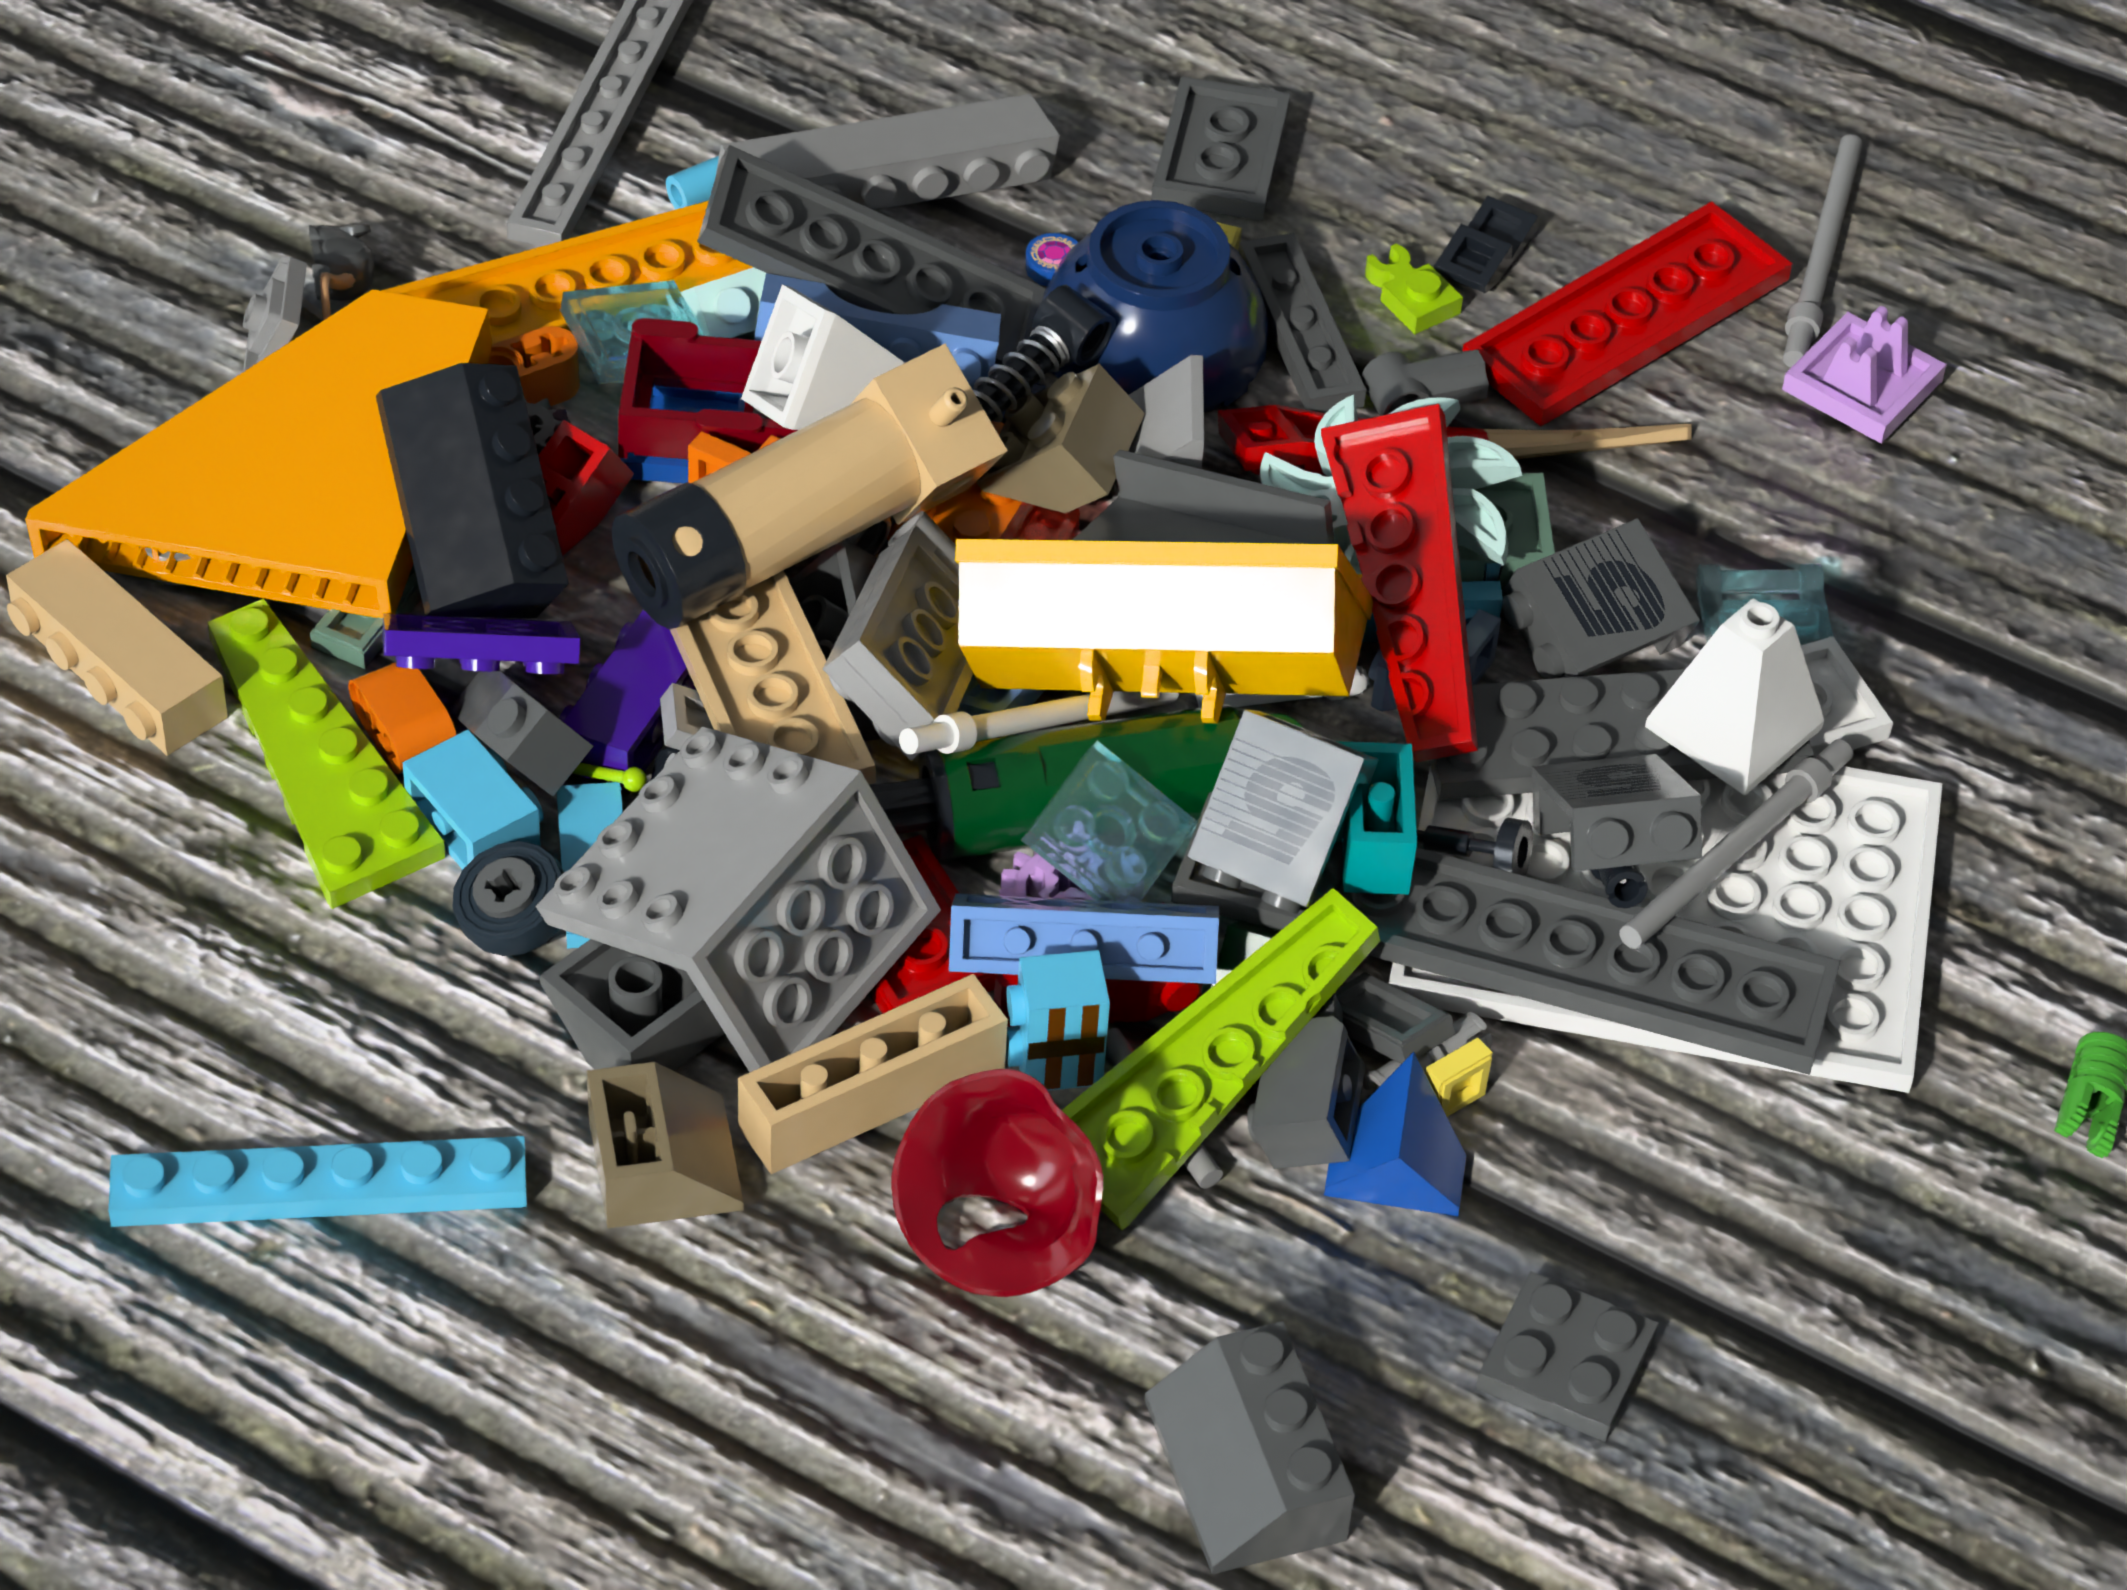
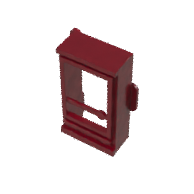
(676, 356)

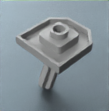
(279, 312)

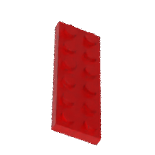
(1627, 312)

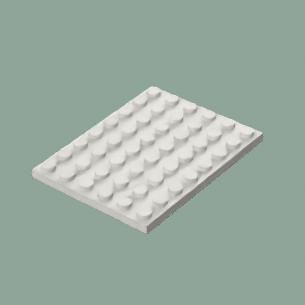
(1829, 879)

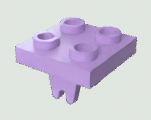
(1865, 374)

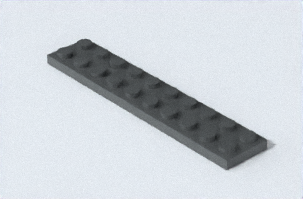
(1569, 953)

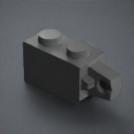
(1310, 1095)

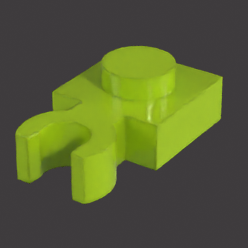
(1413, 295)

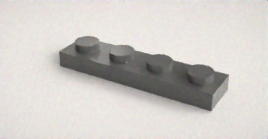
(1302, 323)

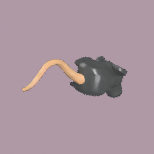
(341, 264)

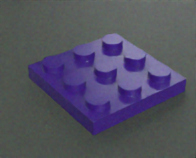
(480, 642)

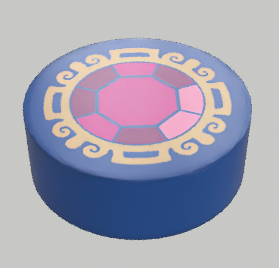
(1045, 254)

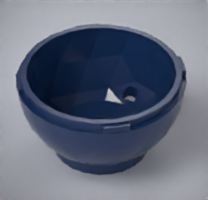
(1172, 295)

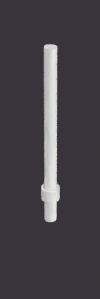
(961, 731)

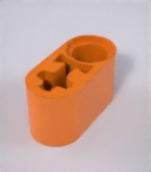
(545, 363)
(400, 713)

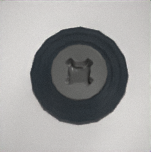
(516, 923)

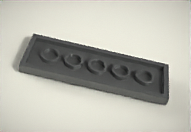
(860, 254)
(1564, 723)

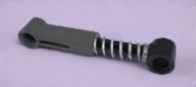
(1064, 332)

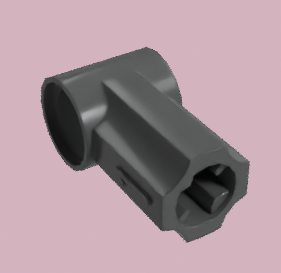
(1395, 380)

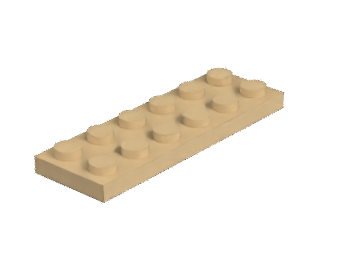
(767, 679)

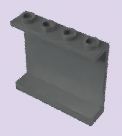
(1196, 505)

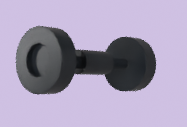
(1511, 850)

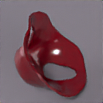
(1009, 1143)

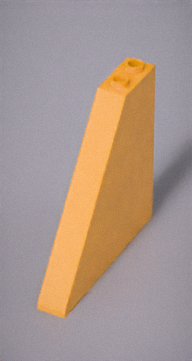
(277, 473)

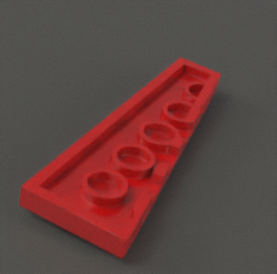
(1404, 533)

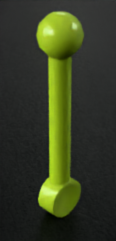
(632, 778)

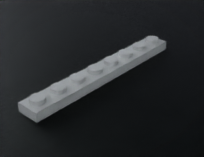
(595, 121)

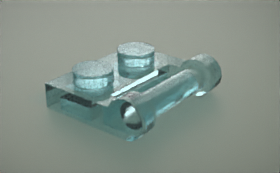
(1807, 614)

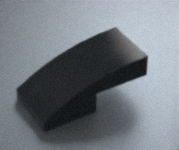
(1488, 245)

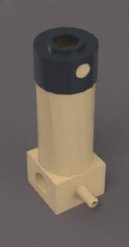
(889, 453)

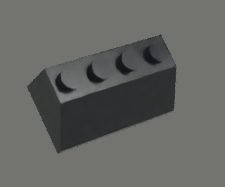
(472, 493)

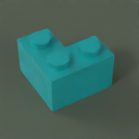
(1381, 824)

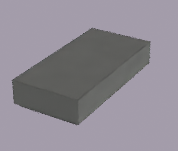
(1391, 1018)

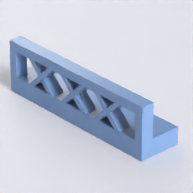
(1132, 937)

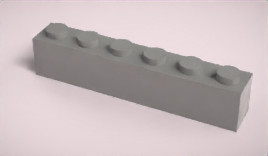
(920, 152)

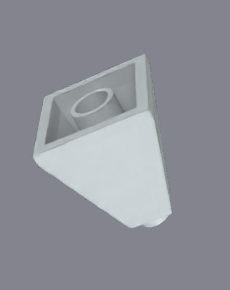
(811, 363)
(1742, 699)

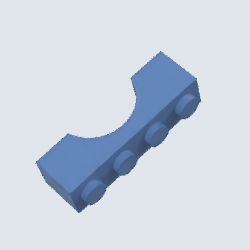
(967, 332)

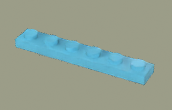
(317, 1181)

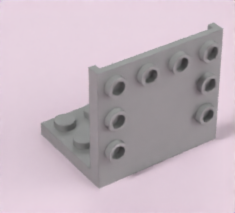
(756, 881)

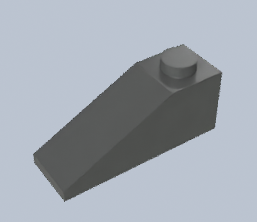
(520, 729)

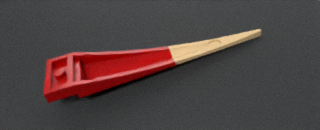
(1291, 436)

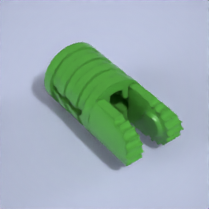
(2095, 1091)

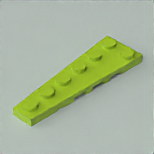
(334, 784)
(1198, 1066)

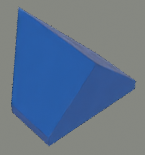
(1402, 1149)

